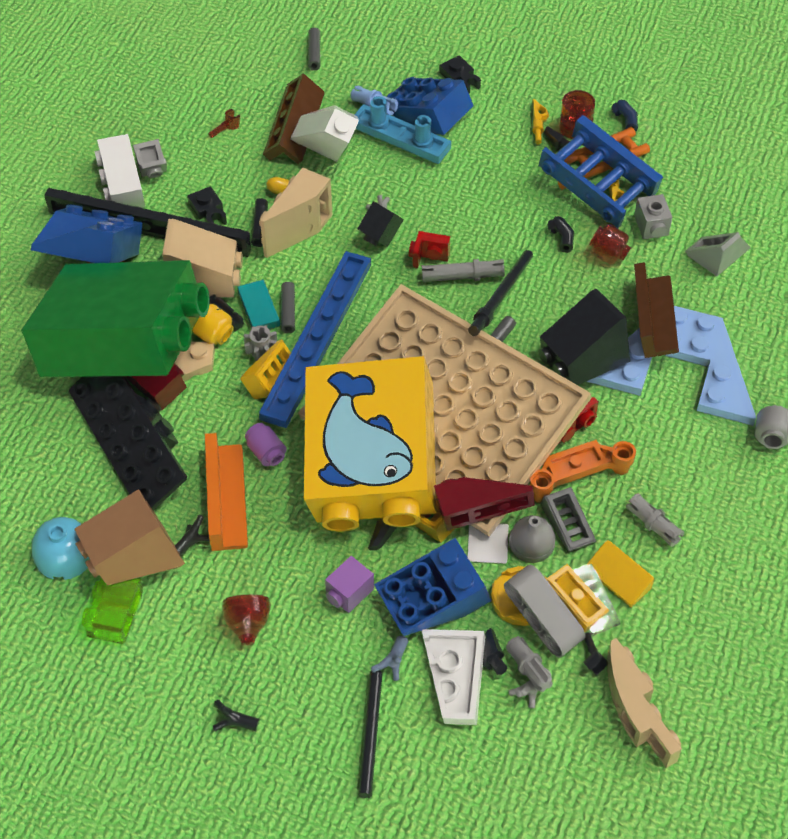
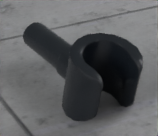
(595, 661)

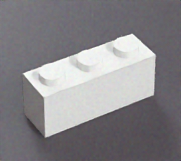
(119, 171)

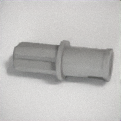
(529, 663)

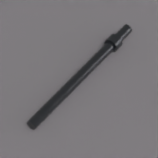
(485, 314)

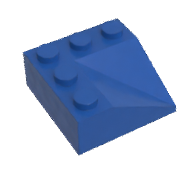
(89, 236)

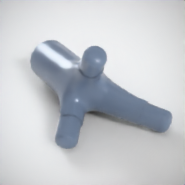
(393, 658)

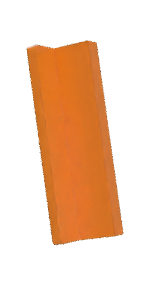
(225, 495)

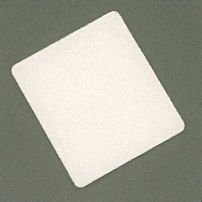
(488, 549)

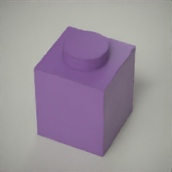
(349, 584)

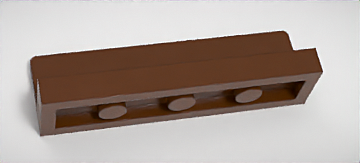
(299, 98)
(656, 313)

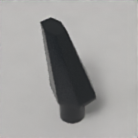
(556, 138)
(380, 535)
(493, 653)

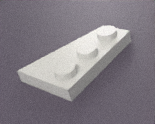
(456, 672)

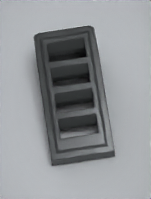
(572, 506)

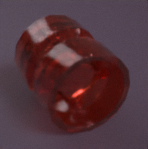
(573, 107)

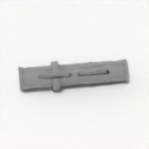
(469, 270)

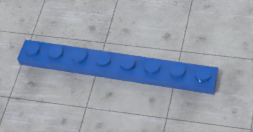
(315, 339)

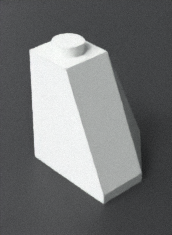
(326, 131)

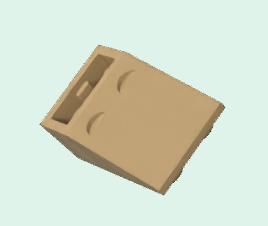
(296, 212)

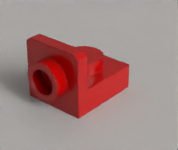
(429, 246)

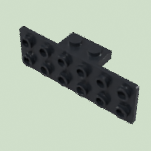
(131, 435)

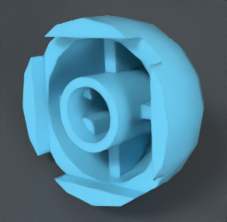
(56, 550)

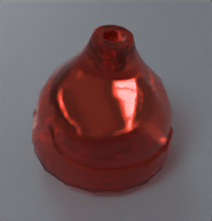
(246, 615)

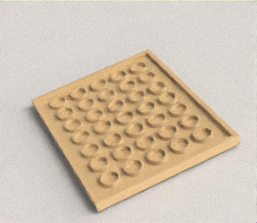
(492, 404)

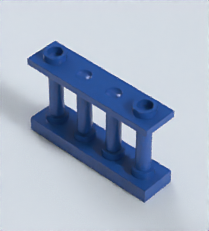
(615, 155)

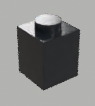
(379, 225)

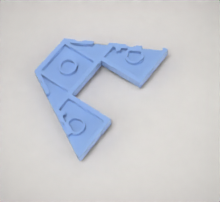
(702, 342)

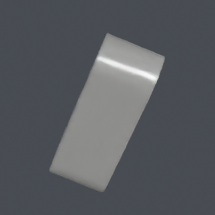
(544, 610)

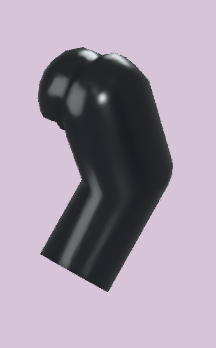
(561, 226)

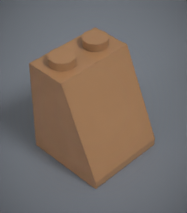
(126, 542)

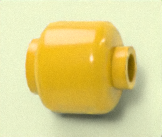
(214, 327)

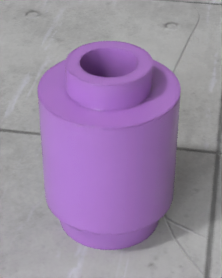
(265, 445)

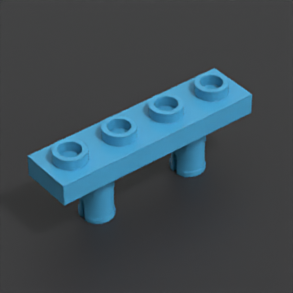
(402, 134)

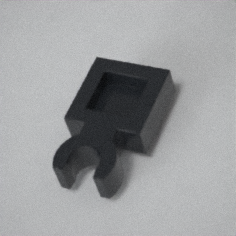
(459, 69)
(207, 204)

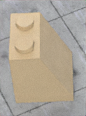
(211, 256)

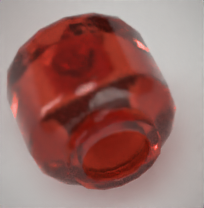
(610, 244)

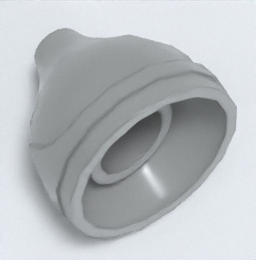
(532, 539)

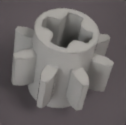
(259, 341)

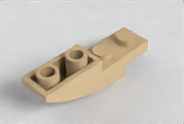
(631, 696)

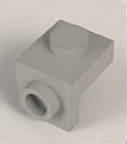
(150, 158)

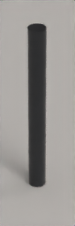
(370, 734)

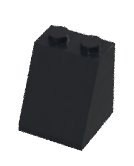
(586, 340)

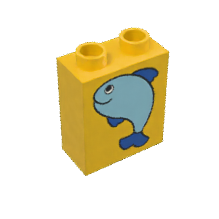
(369, 443)

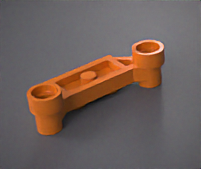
(579, 463)

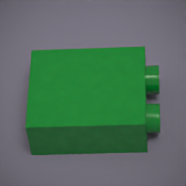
(116, 319)

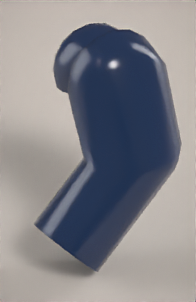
(628, 112)

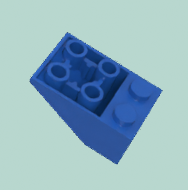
(439, 99)
(433, 589)

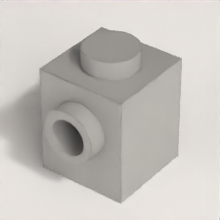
(653, 216)

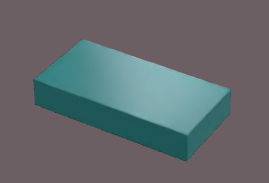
(258, 305)

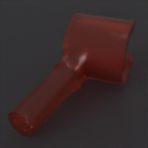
(230, 122)

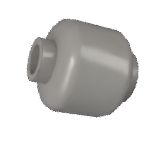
(772, 427)

